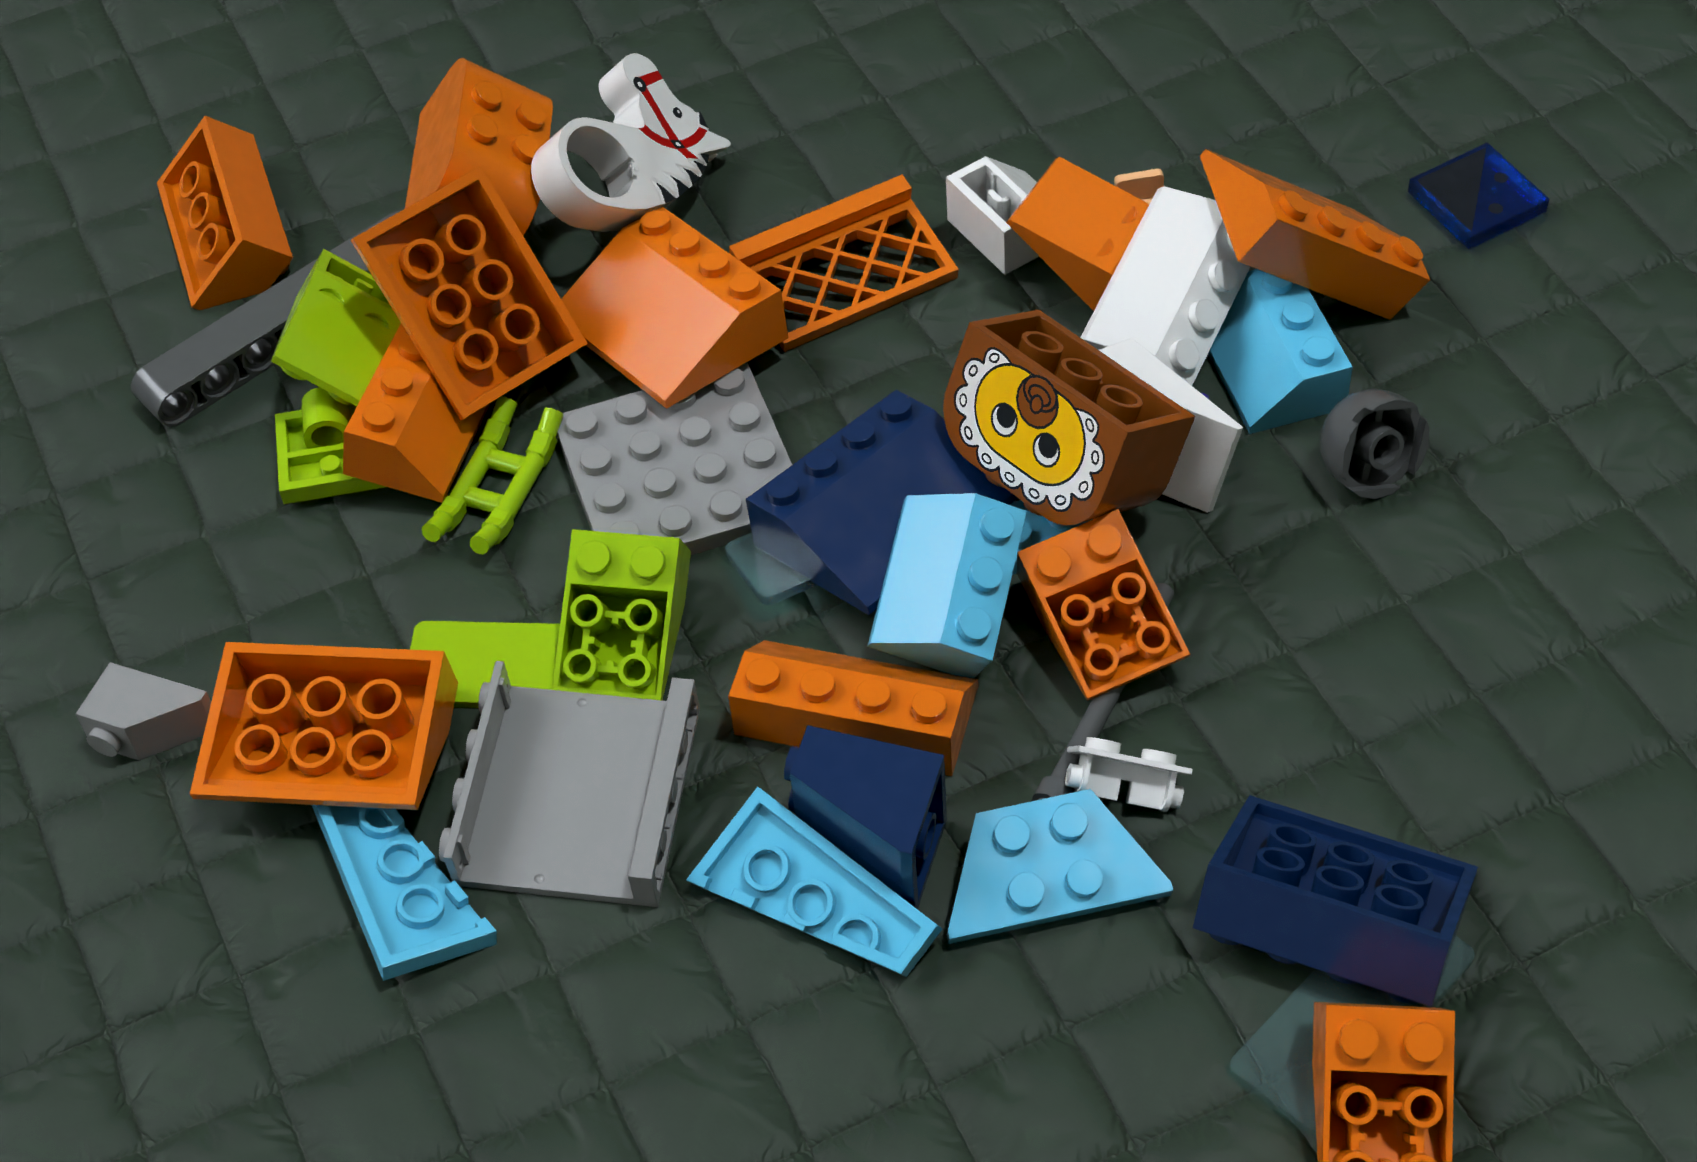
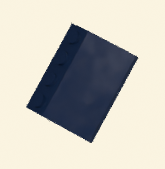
(843, 500)
(1335, 900)

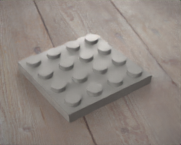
(674, 467)

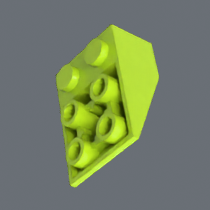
(337, 329)
(620, 613)

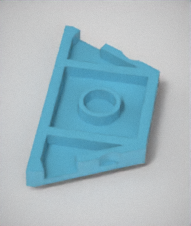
(1049, 865)

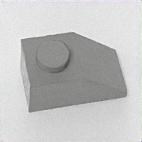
(141, 713)

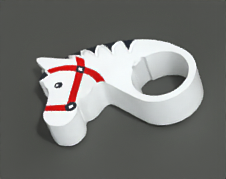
(643, 156)

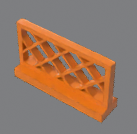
(824, 236)

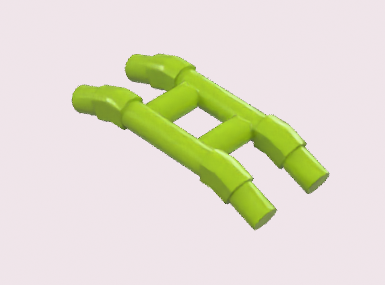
(490, 456)

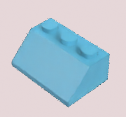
(1278, 355)
(948, 581)

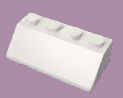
(1171, 283)

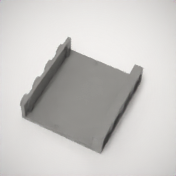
(571, 792)

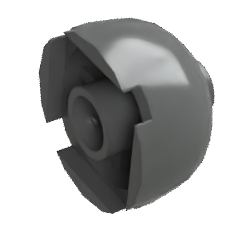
(1373, 441)

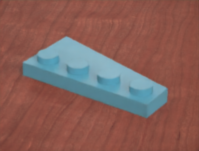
(804, 881)
(399, 892)

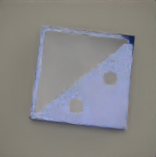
(1478, 195)

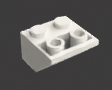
(981, 203)

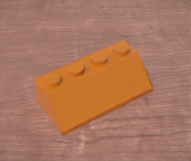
(223, 216)
(406, 427)
(792, 686)

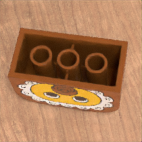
(1060, 420)

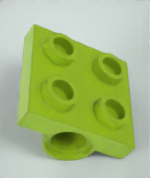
(312, 450)

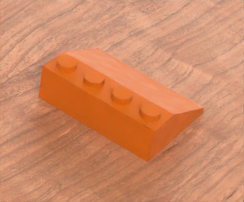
(1314, 239)
(469, 292)
(674, 308)
(325, 725)

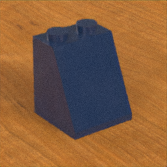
(872, 803)

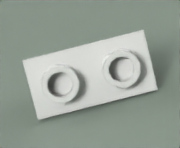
(1150, 777)

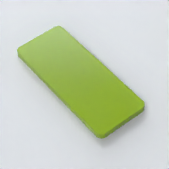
(475, 647)

